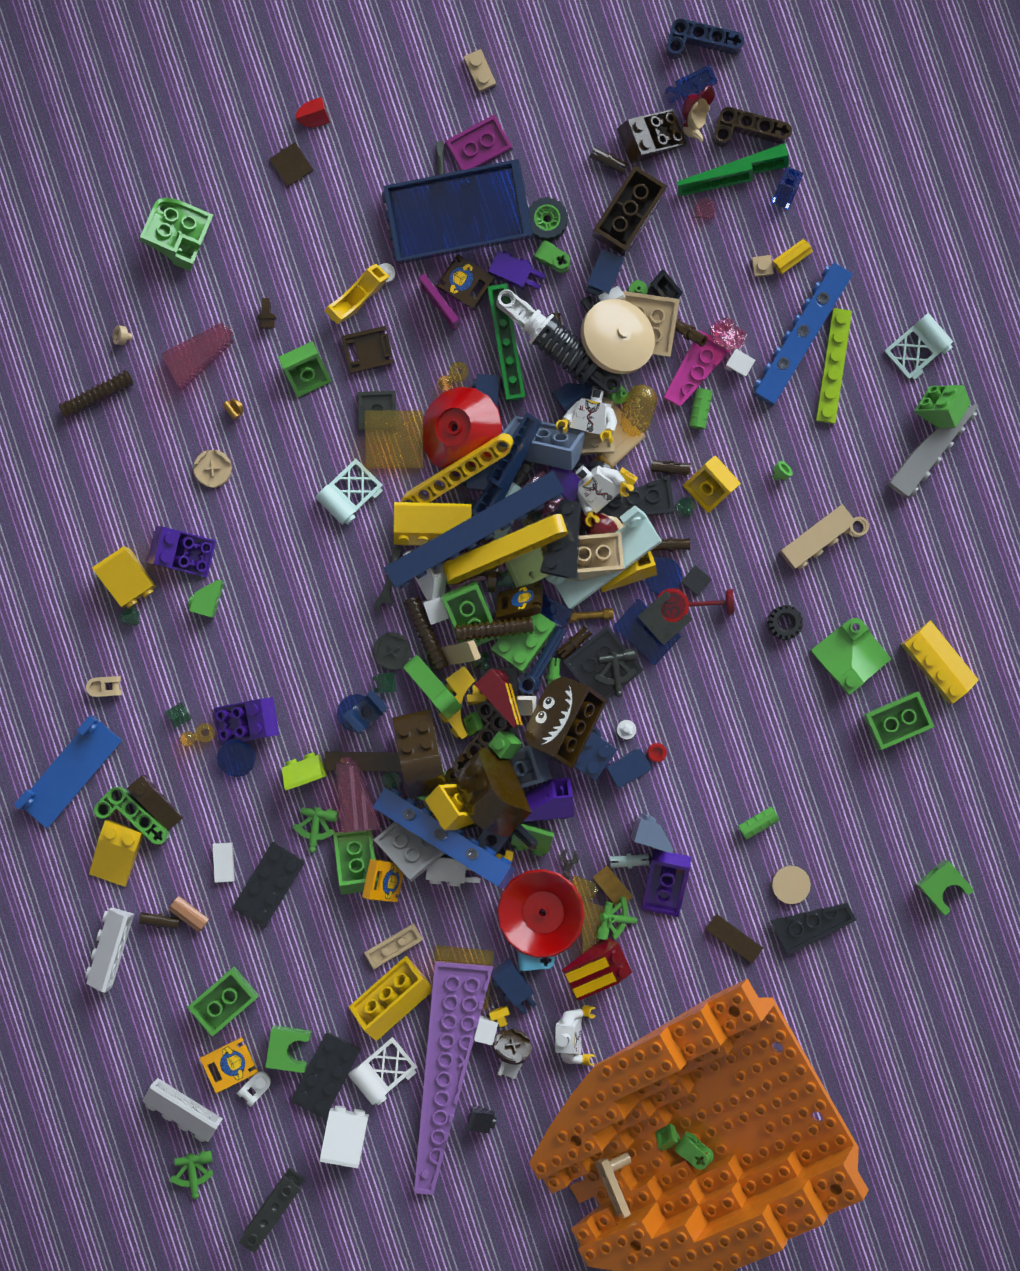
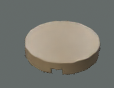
(212, 468)
(791, 884)

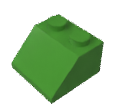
(304, 369)
(542, 835)

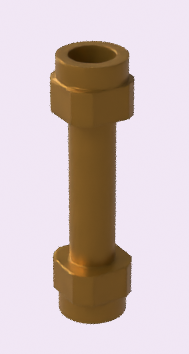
(607, 614)

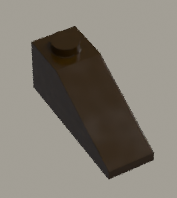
(154, 802)

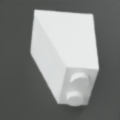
(344, 1137)

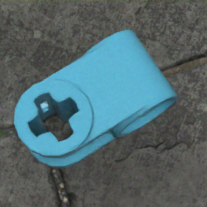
(529, 963)

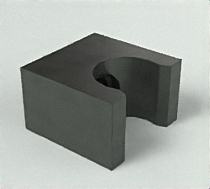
(656, 623)

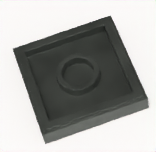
(374, 401)

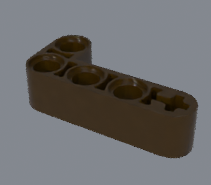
(753, 130)
(480, 740)

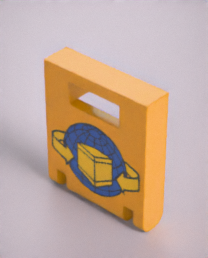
(388, 883)
(231, 1063)

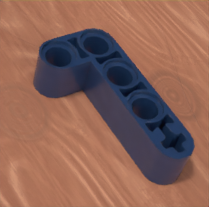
(705, 41)

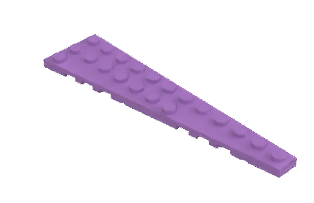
(454, 1018)

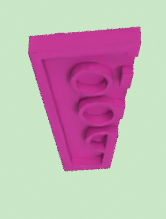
(694, 369)

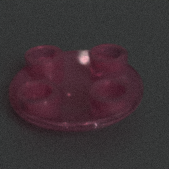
(727, 334)

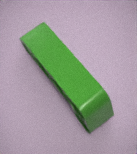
(432, 687)
(121, 805)

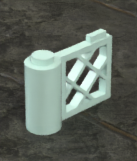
(931, 335)
(338, 503)

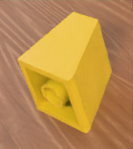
(124, 577)

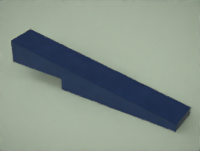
(506, 468)

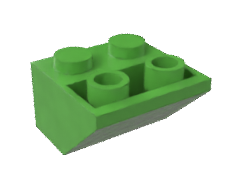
(944, 405)

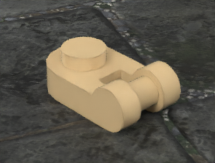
(97, 686)

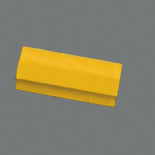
(792, 256)

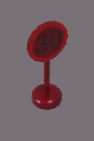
(678, 604)

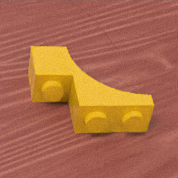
(355, 297)
(459, 683)

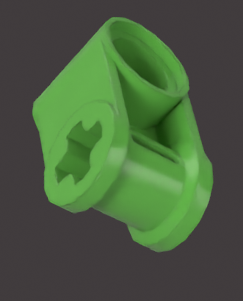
(550, 255)
(693, 1150)

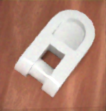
(260, 1083)

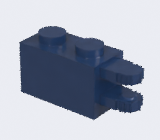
(513, 985)

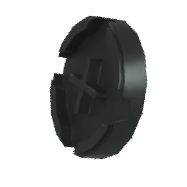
(392, 651)

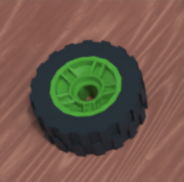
(558, 218)

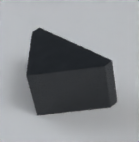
(664, 286)

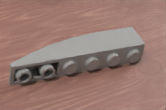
(927, 455)

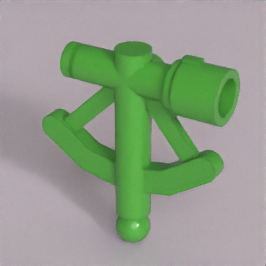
(317, 816)
(608, 917)
(191, 1161)

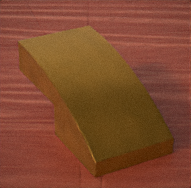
(612, 885)

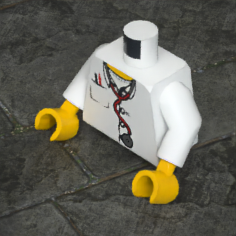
(591, 416)
(598, 489)
(569, 1036)

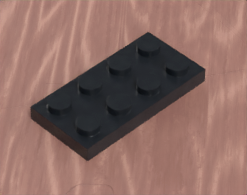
(268, 884)
(325, 1074)

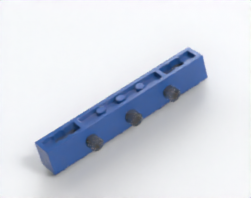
(803, 333)
(450, 841)

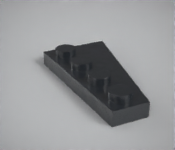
(653, 499)

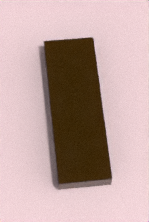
(734, 938)

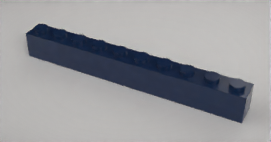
(473, 529)

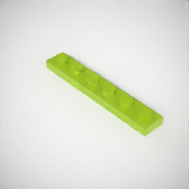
(833, 366)

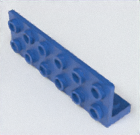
(69, 772)

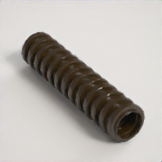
(100, 392)
(494, 629)
(425, 633)

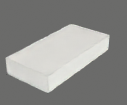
(223, 862)

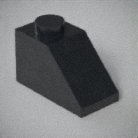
(481, 1119)

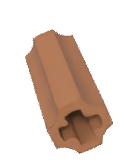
(188, 914)

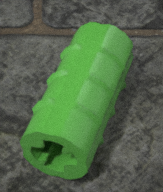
(700, 408)
(758, 823)

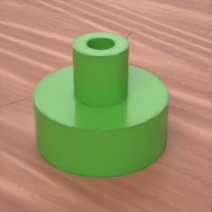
(634, 286)
(619, 397)
(782, 471)

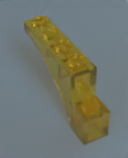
(587, 890)

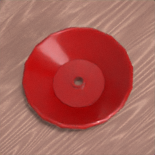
(476, 421)
(521, 917)

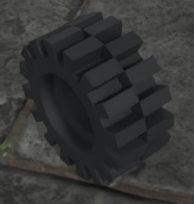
(793, 614)

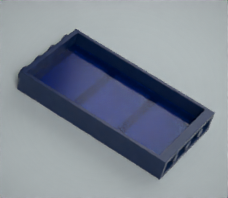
(457, 211)

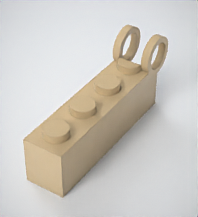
(820, 535)

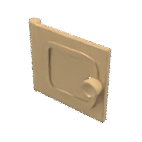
(622, 441)

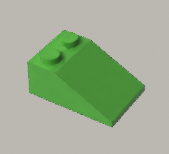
(353, 856)

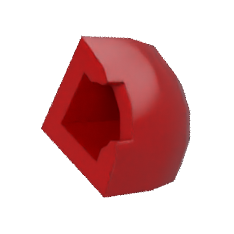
(313, 113)

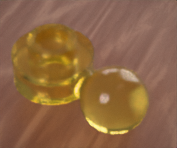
(445, 382)
(188, 738)

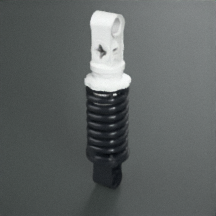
(557, 343)

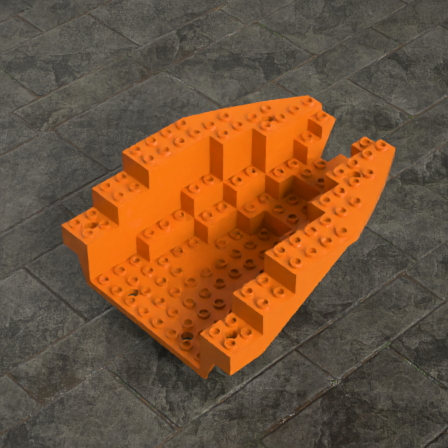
(745, 1101)

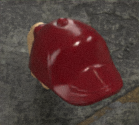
(695, 111)
(606, 524)

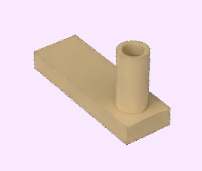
(606, 1170)

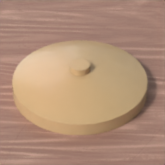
(617, 336)

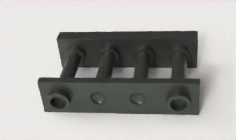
(271, 1210)

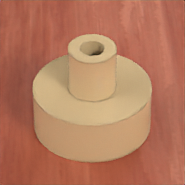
(121, 335)

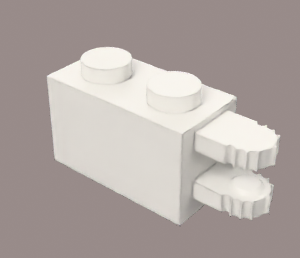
(450, 871)

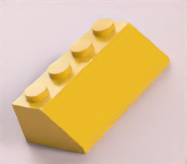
(425, 521)
(940, 663)
(390, 998)

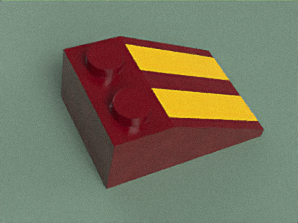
(499, 691)
(597, 969)

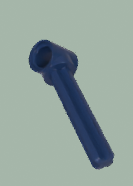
(542, 662)

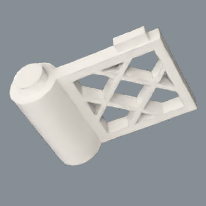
(370, 1082)

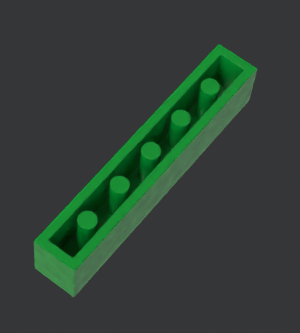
(506, 347)

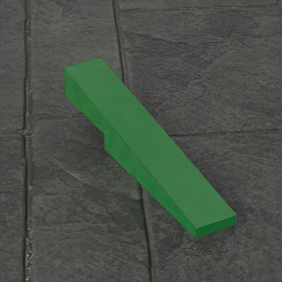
(736, 171)

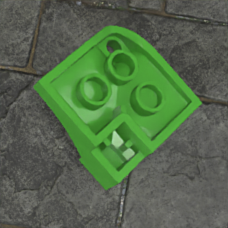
(176, 231)
(850, 655)

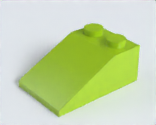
(303, 772)

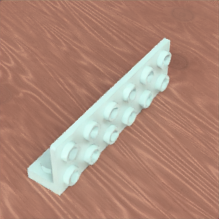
(637, 540)

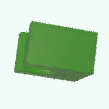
(938, 880)
(278, 1051)

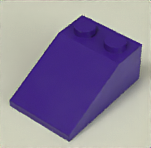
(666, 882)

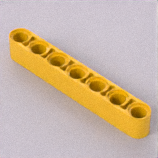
(462, 467)
(505, 549)

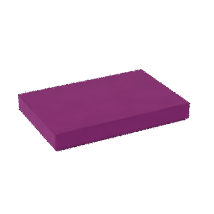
(479, 144)
(439, 302)

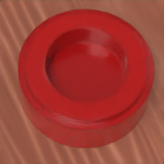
(656, 752)

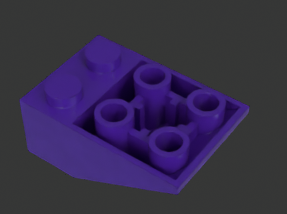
(181, 551)
(246, 720)
(551, 800)

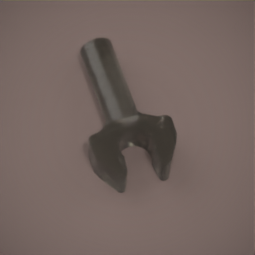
(568, 863)

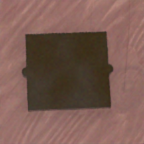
(291, 164)

